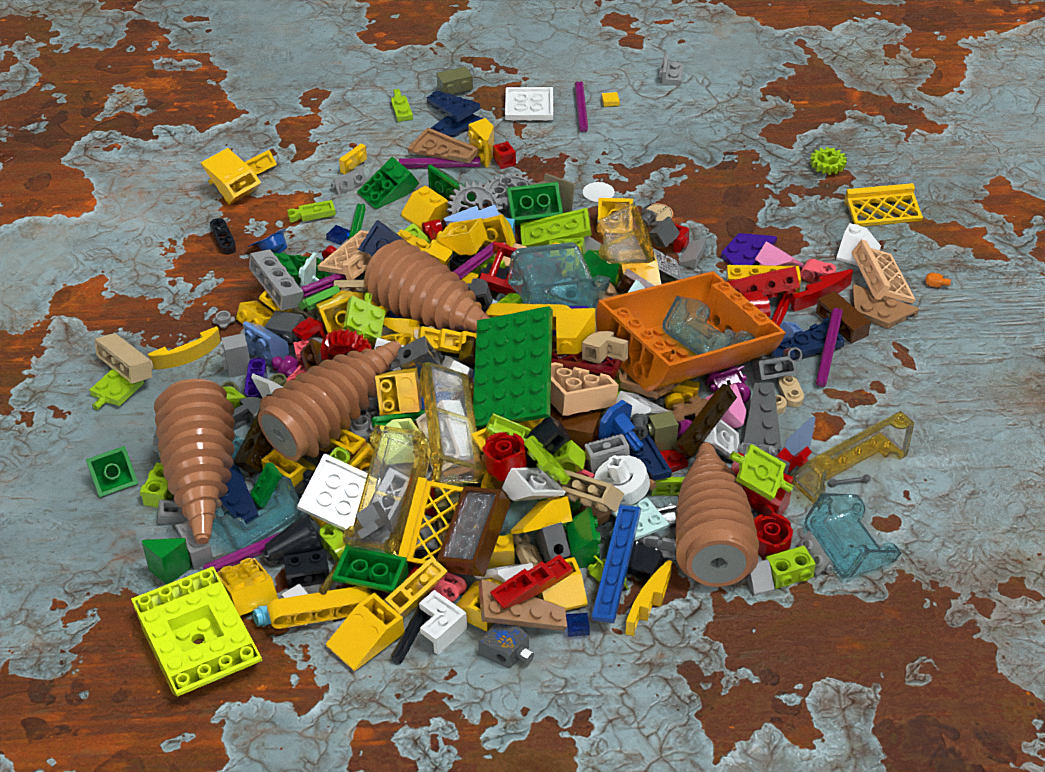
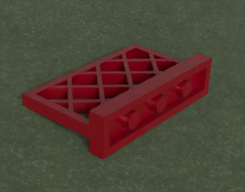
(609, 367)

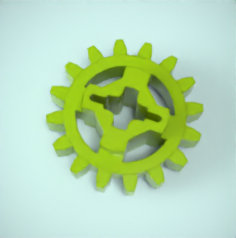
(828, 160)

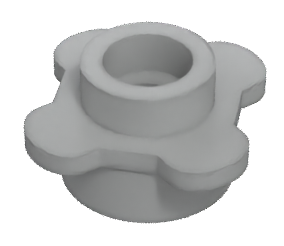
(223, 319)

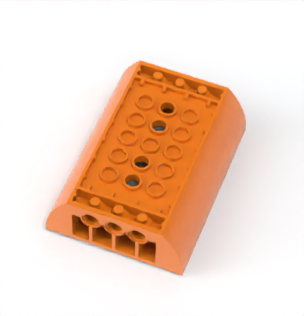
(659, 359)

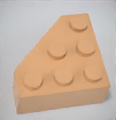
(579, 391)

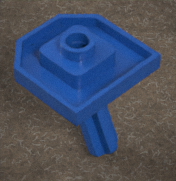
(617, 422)

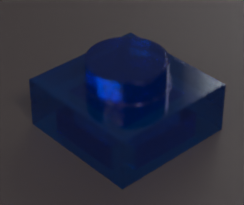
(338, 235)
(577, 624)

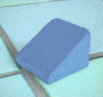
(790, 329)

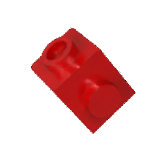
(682, 239)
(308, 328)
(797, 460)

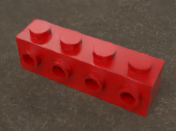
(770, 282)

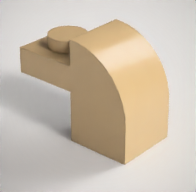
(602, 345)

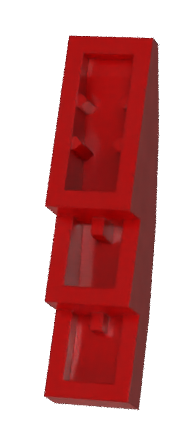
(825, 285)
(531, 582)

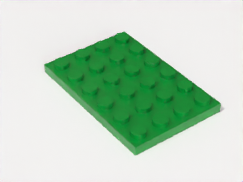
(513, 366)

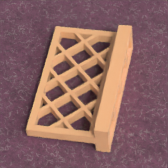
(348, 257)
(881, 274)

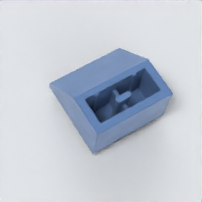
(264, 343)

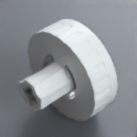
(619, 471)

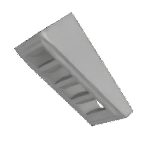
(167, 515)

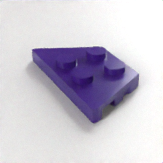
(745, 248)

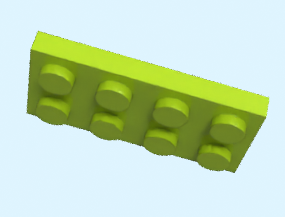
(560, 226)

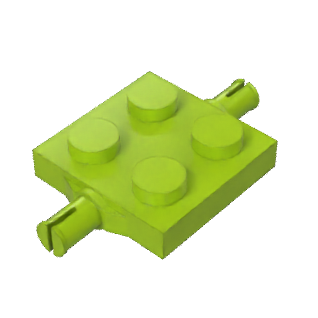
(364, 317)
(113, 389)
(546, 461)
(760, 472)

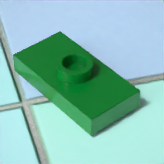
(265, 484)

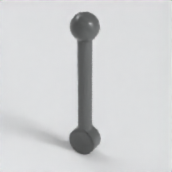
(832, 482)

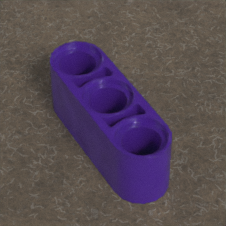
(258, 367)

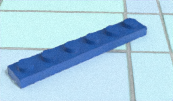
(616, 564)

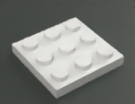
(529, 103)
(334, 492)

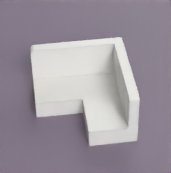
(446, 622)

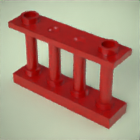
(494, 283)

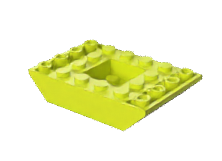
(192, 611)

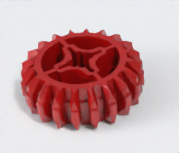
(341, 343)

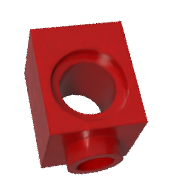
(504, 155)

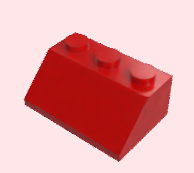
(762, 504)

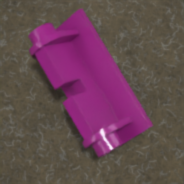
(732, 375)

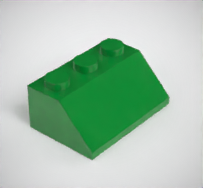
(445, 184)
(533, 202)
(371, 569)

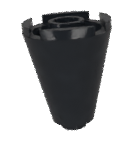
(294, 539)

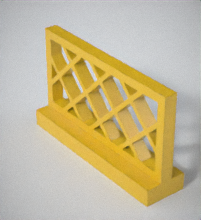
(881, 195)
(417, 515)

